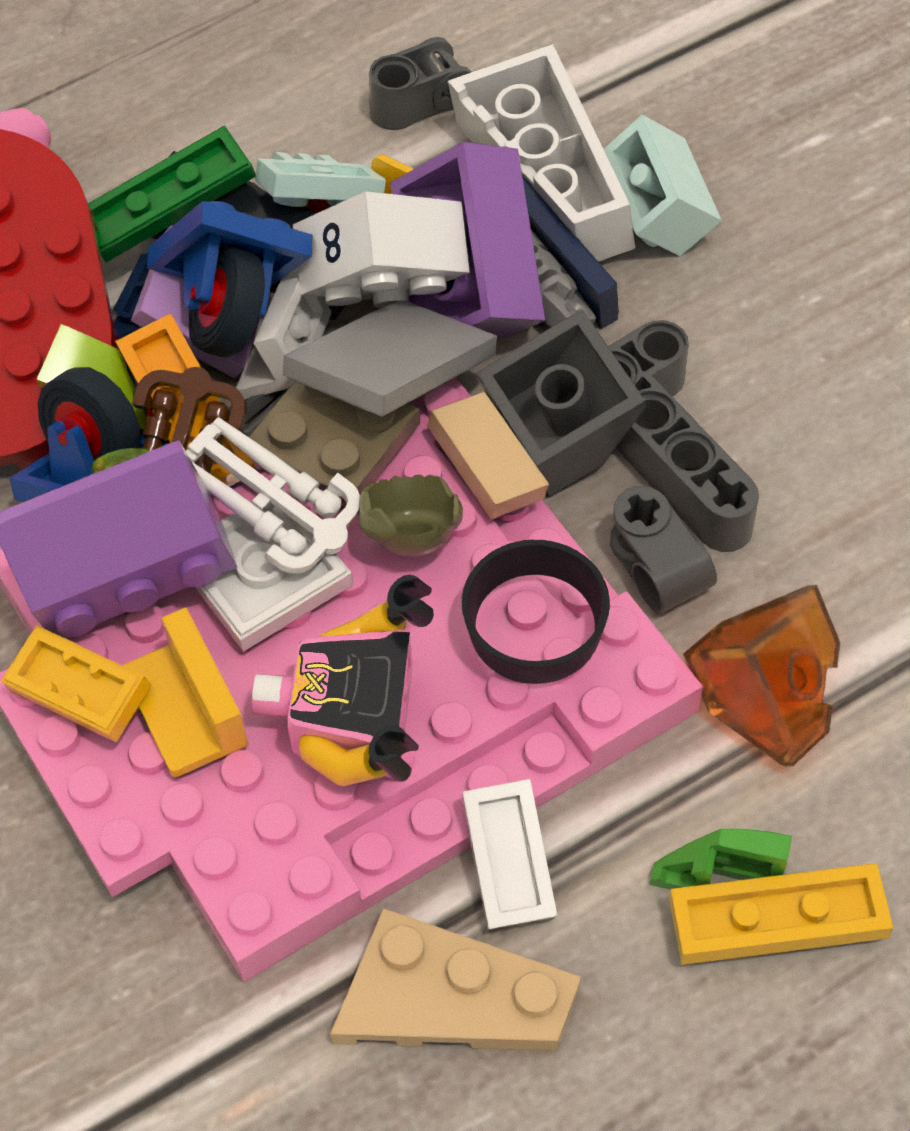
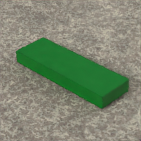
(168, 192)

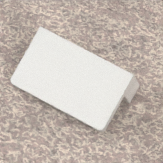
(288, 325)

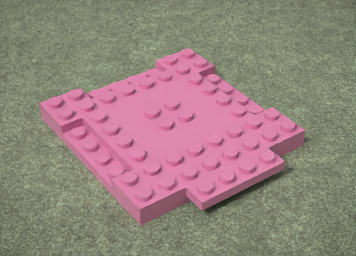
(276, 844)

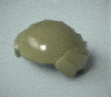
(410, 514)

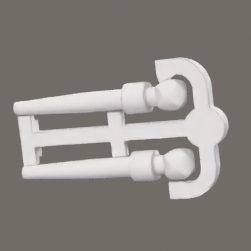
(328, 533)

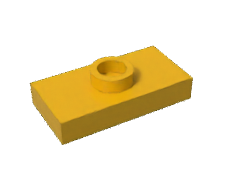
(76, 683)

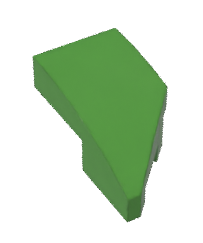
(724, 852)

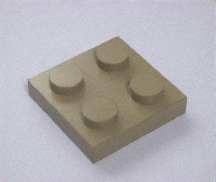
(333, 437)

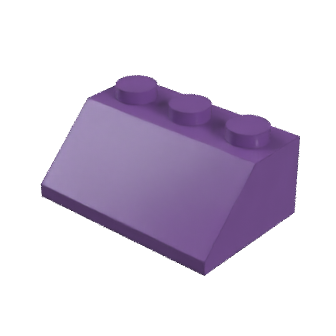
(503, 279)
(115, 541)

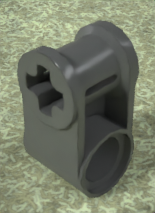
(412, 84)
(659, 549)

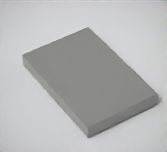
(389, 357)

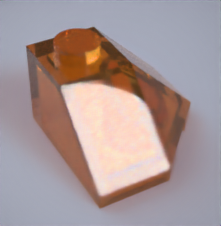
(769, 673)

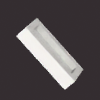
(509, 854)

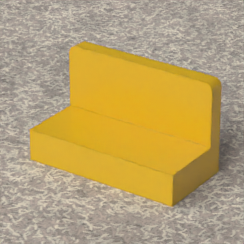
(188, 699)

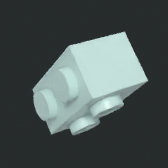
(662, 186)

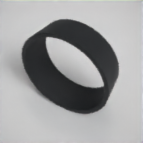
(535, 558)

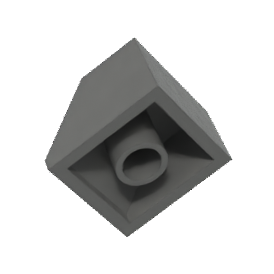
(564, 399)

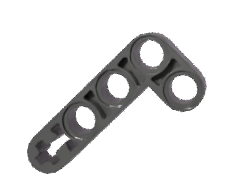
(717, 497)

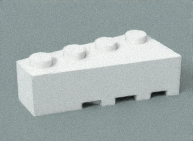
(536, 109)

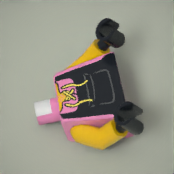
(352, 691)

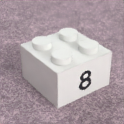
(383, 249)

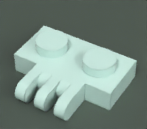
(304, 178)

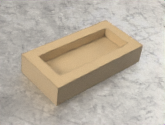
(487, 455)

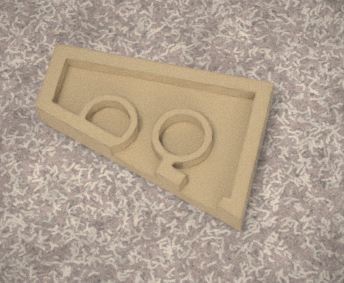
(452, 989)

